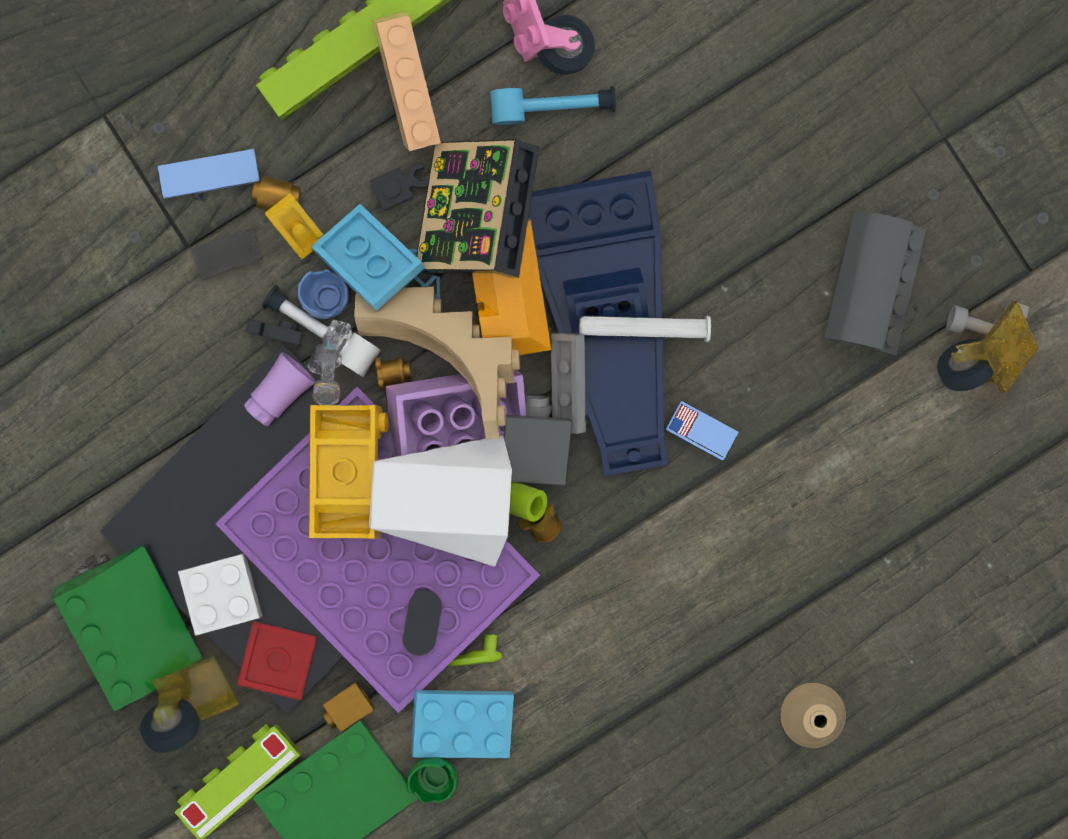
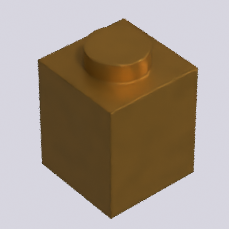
(347, 707)

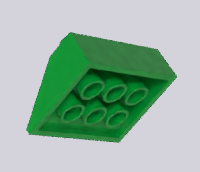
(126, 626)
(337, 790)

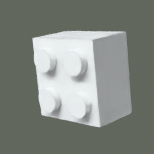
(220, 594)

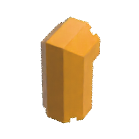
(514, 304)

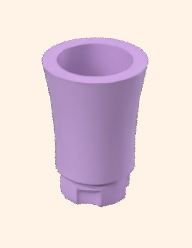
(278, 389)

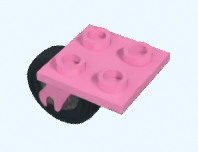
(561, 43)

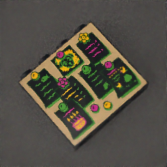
(477, 207)

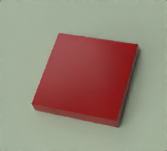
(277, 660)

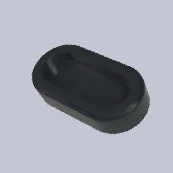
(422, 622)

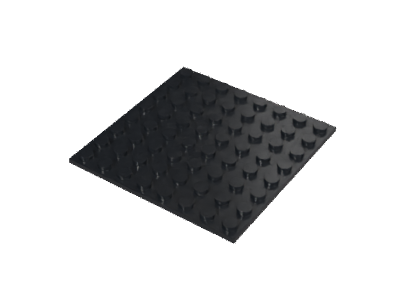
(197, 487)

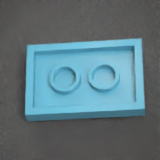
(368, 257)
(462, 724)

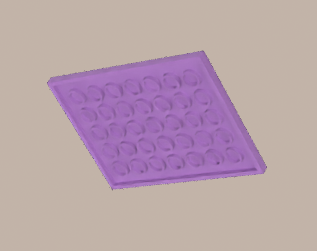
(362, 586)

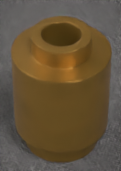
(271, 191)

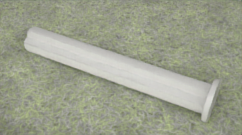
(646, 327)

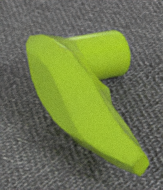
(480, 657)

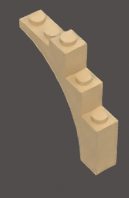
(419, 319)

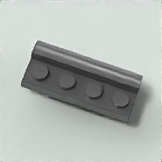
(875, 282)

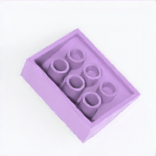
(442, 412)

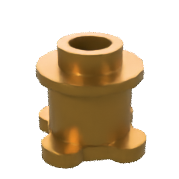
(392, 372)
(544, 529)

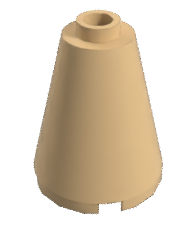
(803, 706)

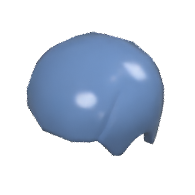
(323, 294)

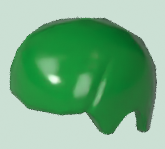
(432, 780)

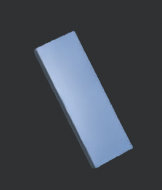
(208, 173)

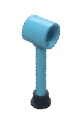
(510, 107)

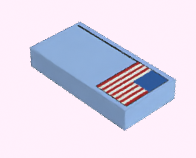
(702, 430)

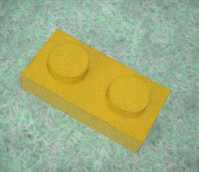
(294, 225)

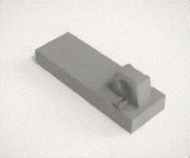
(569, 379)

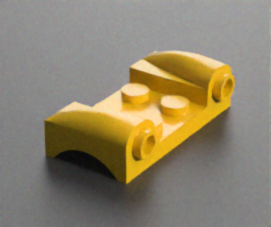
(341, 468)

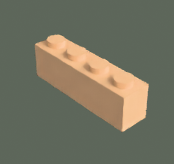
(406, 81)

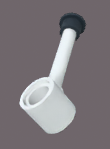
(357, 353)

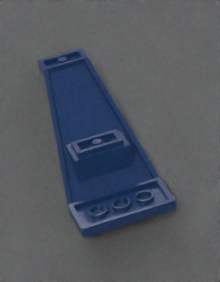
(597, 249)

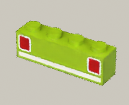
(238, 782)

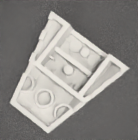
(446, 498)

